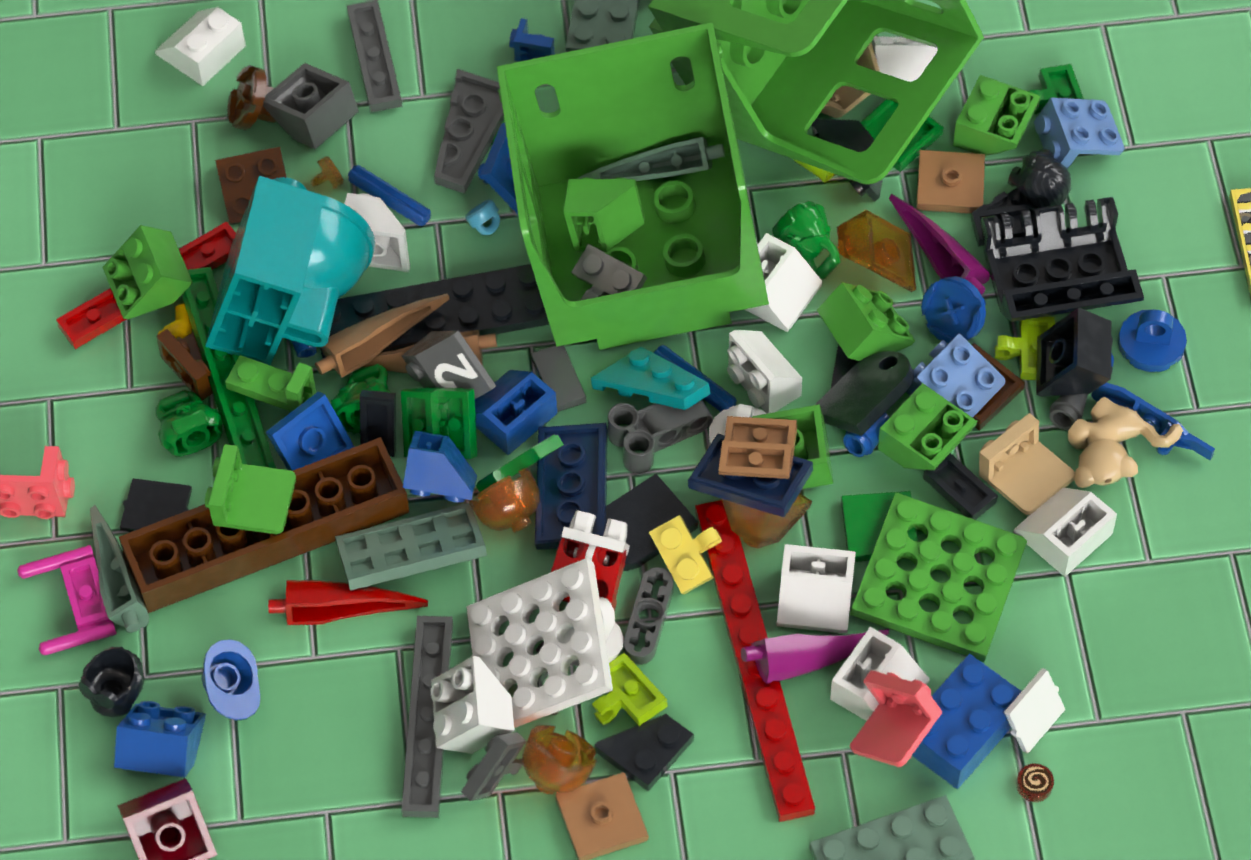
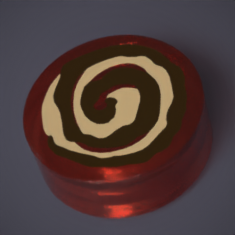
(1035, 782)

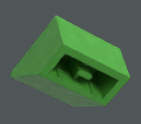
(994, 117)
(602, 211)
(147, 272)
(864, 321)
(924, 430)

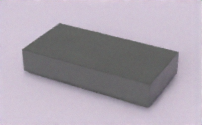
(558, 373)

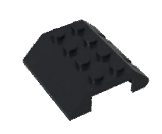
(1058, 263)

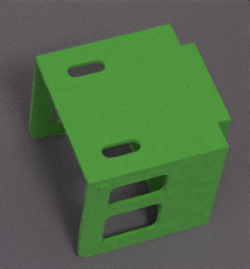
(794, 54)
(697, 225)

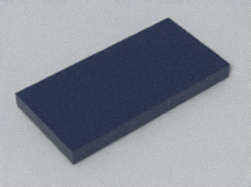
(571, 481)

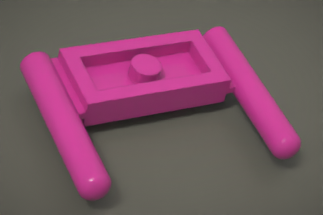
(83, 589)

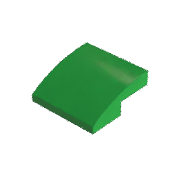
(441, 413)

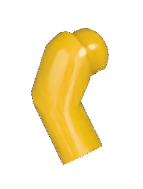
(181, 326)

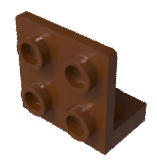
(240, 174)
(185, 361)

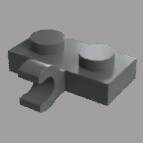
(605, 274)
(494, 765)

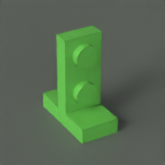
(271, 383)

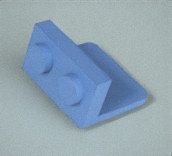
(1076, 128)
(959, 375)

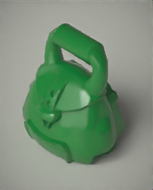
(808, 231)
(347, 401)
(187, 424)

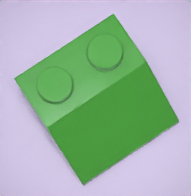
(810, 441)

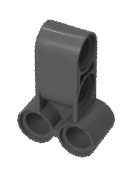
(653, 430)

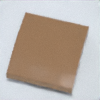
(758, 447)

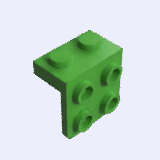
(249, 494)

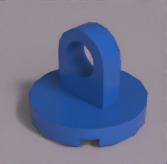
(953, 308)
(1152, 340)

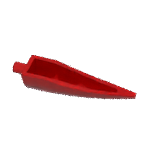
(327, 601)

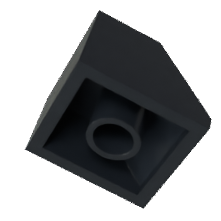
(1074, 355)

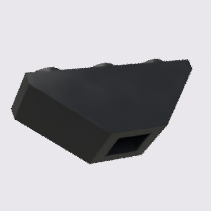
(853, 136)

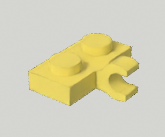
(683, 553)

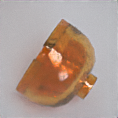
(508, 503)
(556, 760)

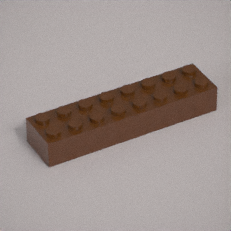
(328, 500)

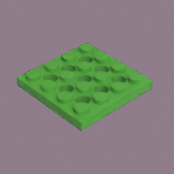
(950, 596)

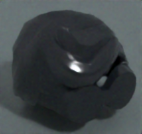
(1042, 179)
(112, 681)

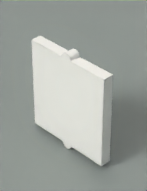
(1034, 710)

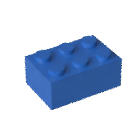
(970, 721)

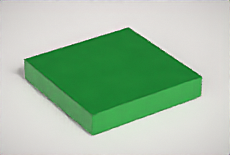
(926, 135)
(864, 520)

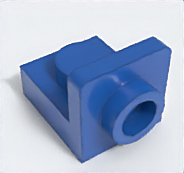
(529, 46)

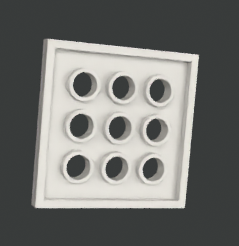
(555, 656)

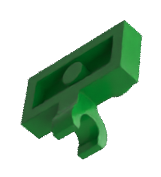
(1057, 83)

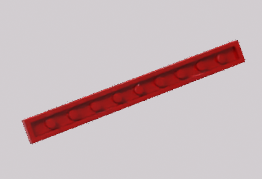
(764, 700)

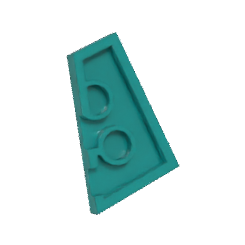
(654, 377)

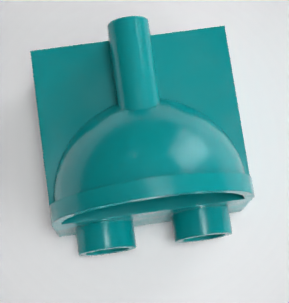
(287, 270)

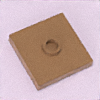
(950, 181)
(602, 817)

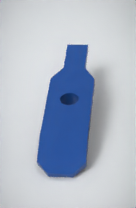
(1153, 416)

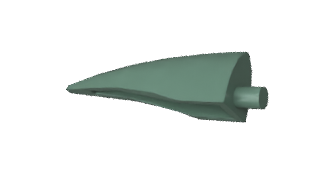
(663, 162)
(116, 581)

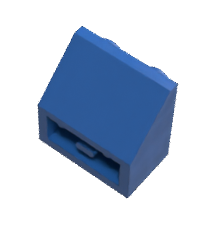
(515, 409)
(438, 468)
(159, 739)

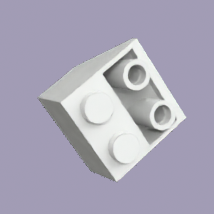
(788, 283)
(762, 370)
(1068, 528)
(815, 588)
(877, 654)
(469, 707)

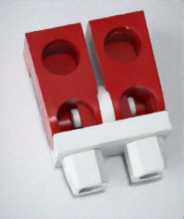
(605, 551)

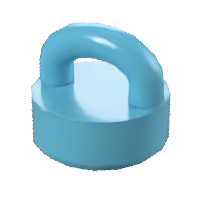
(481, 214)

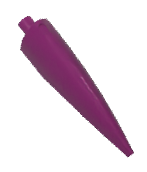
(942, 250)
(799, 654)

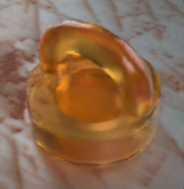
(328, 173)

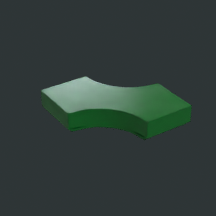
(521, 462)

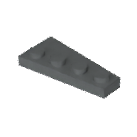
(469, 130)

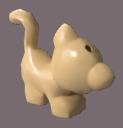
(1103, 456)

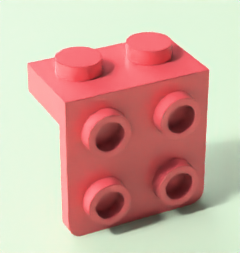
(40, 495)
(898, 722)

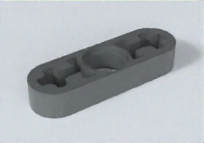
(645, 601)

